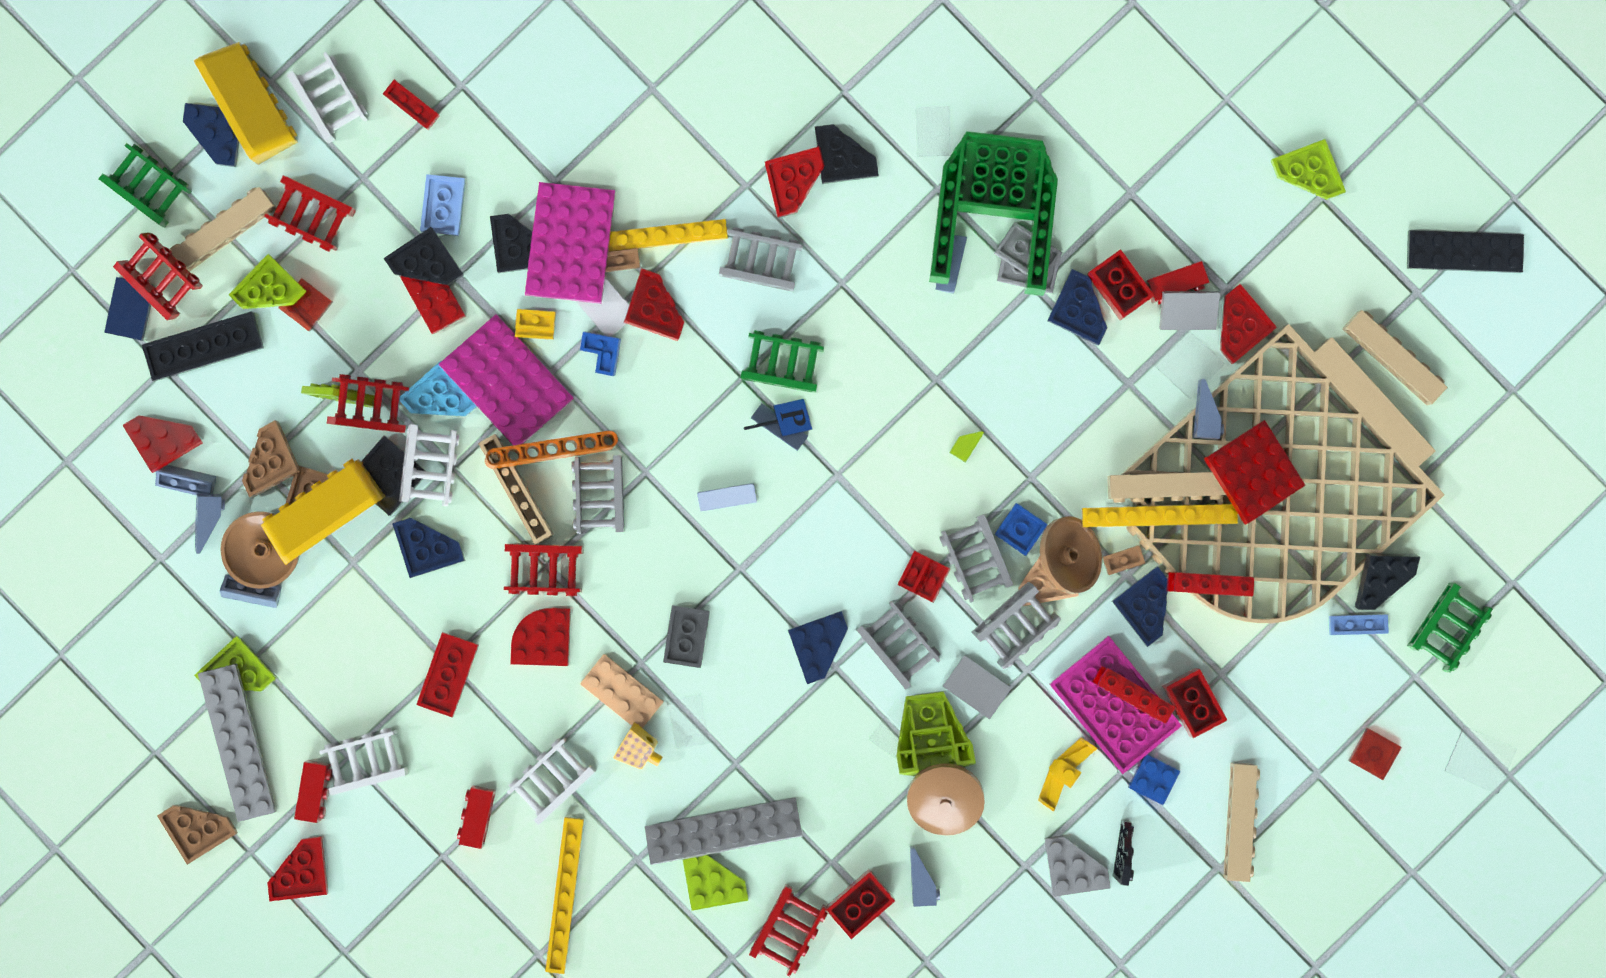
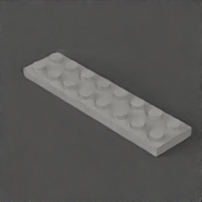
(237, 742)
(723, 831)

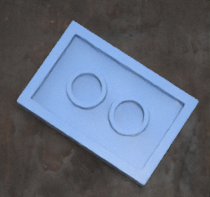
(443, 204)

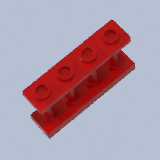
(308, 195)
(141, 283)
(358, 419)
(553, 552)
(1210, 584)
(1133, 694)
(769, 931)

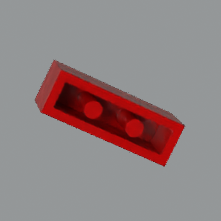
(1182, 279)
(313, 791)
(476, 817)

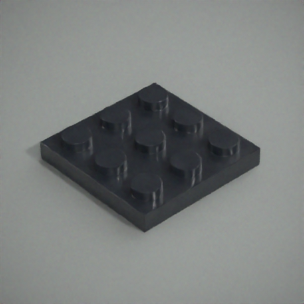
(386, 468)

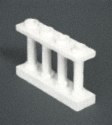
(318, 113)
(411, 454)
(376, 775)
(569, 786)

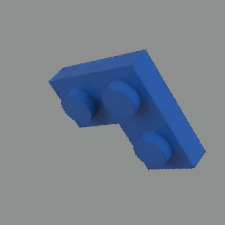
(606, 348)

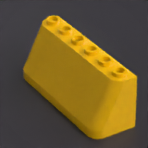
(246, 101)
(321, 510)

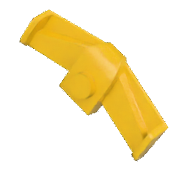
(1064, 771)

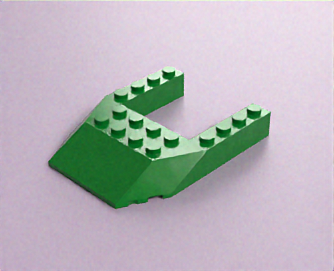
(1003, 180)

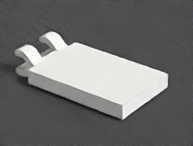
(610, 314)

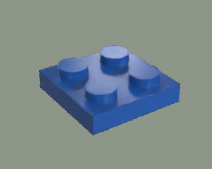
(1020, 529)
(1154, 779)

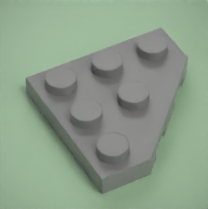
(1073, 869)

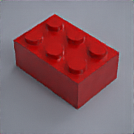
(1120, 284)
(1194, 703)
(860, 903)

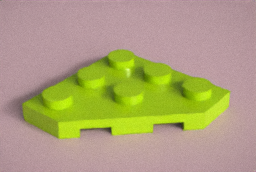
(1311, 170)
(267, 286)
(332, 392)
(253, 671)
(712, 883)

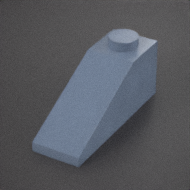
(1207, 418)
(207, 515)
(923, 887)

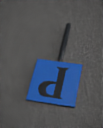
(790, 416)

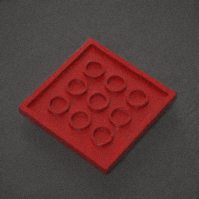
(1254, 472)

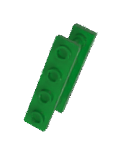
(128, 192)
(770, 376)
(1430, 625)

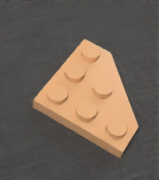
(1046, 589)

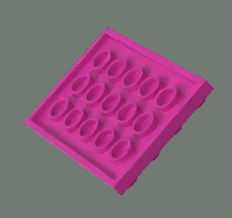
(570, 242)
(506, 381)
(1114, 724)

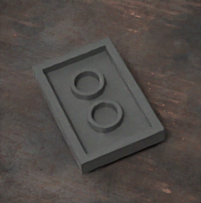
(686, 636)

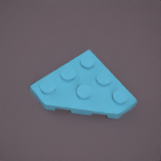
(437, 396)

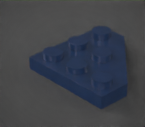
(212, 133)
(1079, 309)
(425, 547)
(1145, 605)
(818, 644)

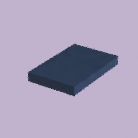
(127, 312)

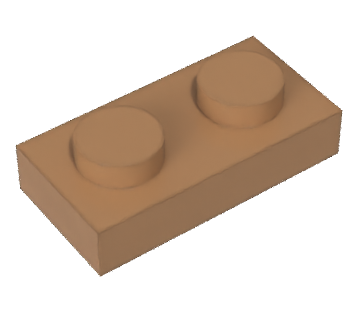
(623, 260)
(1123, 560)

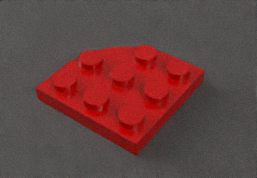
(542, 638)

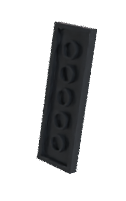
(1465, 251)
(202, 346)

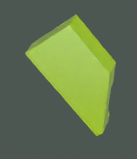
(965, 445)

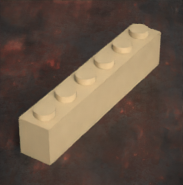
(224, 228)
(1394, 357)
(1163, 485)
(518, 494)
(1240, 822)

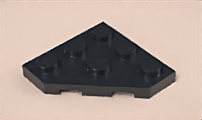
(843, 156)
(510, 243)
(424, 260)
(1384, 576)
(1124, 854)

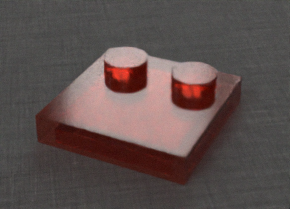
(309, 307)
(1374, 754)

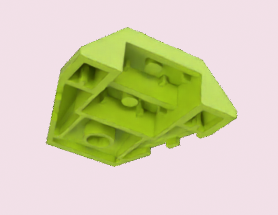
(931, 735)

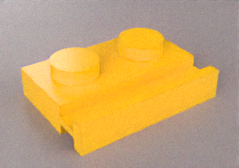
(535, 324)

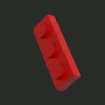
(411, 104)

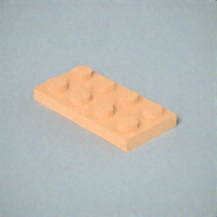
(621, 692)

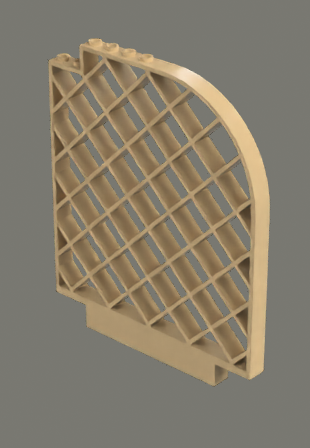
(1369, 407)

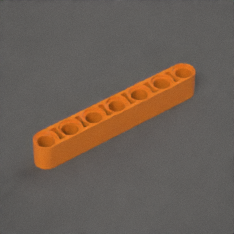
(544, 455)

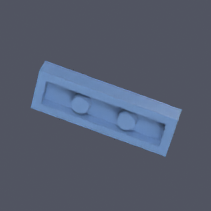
(1358, 624)

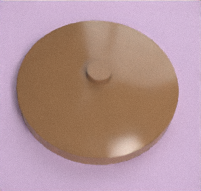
(250, 554)
(1070, 555)
(945, 799)

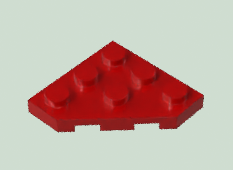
(793, 178)
(653, 307)
(1242, 324)
(161, 440)
(301, 873)

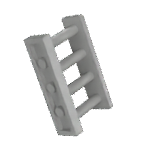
(766, 278)
(615, 503)
(995, 560)
(1013, 607)
(880, 647)

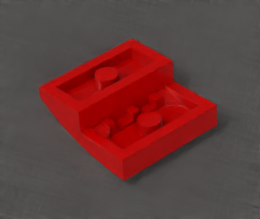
(924, 576)

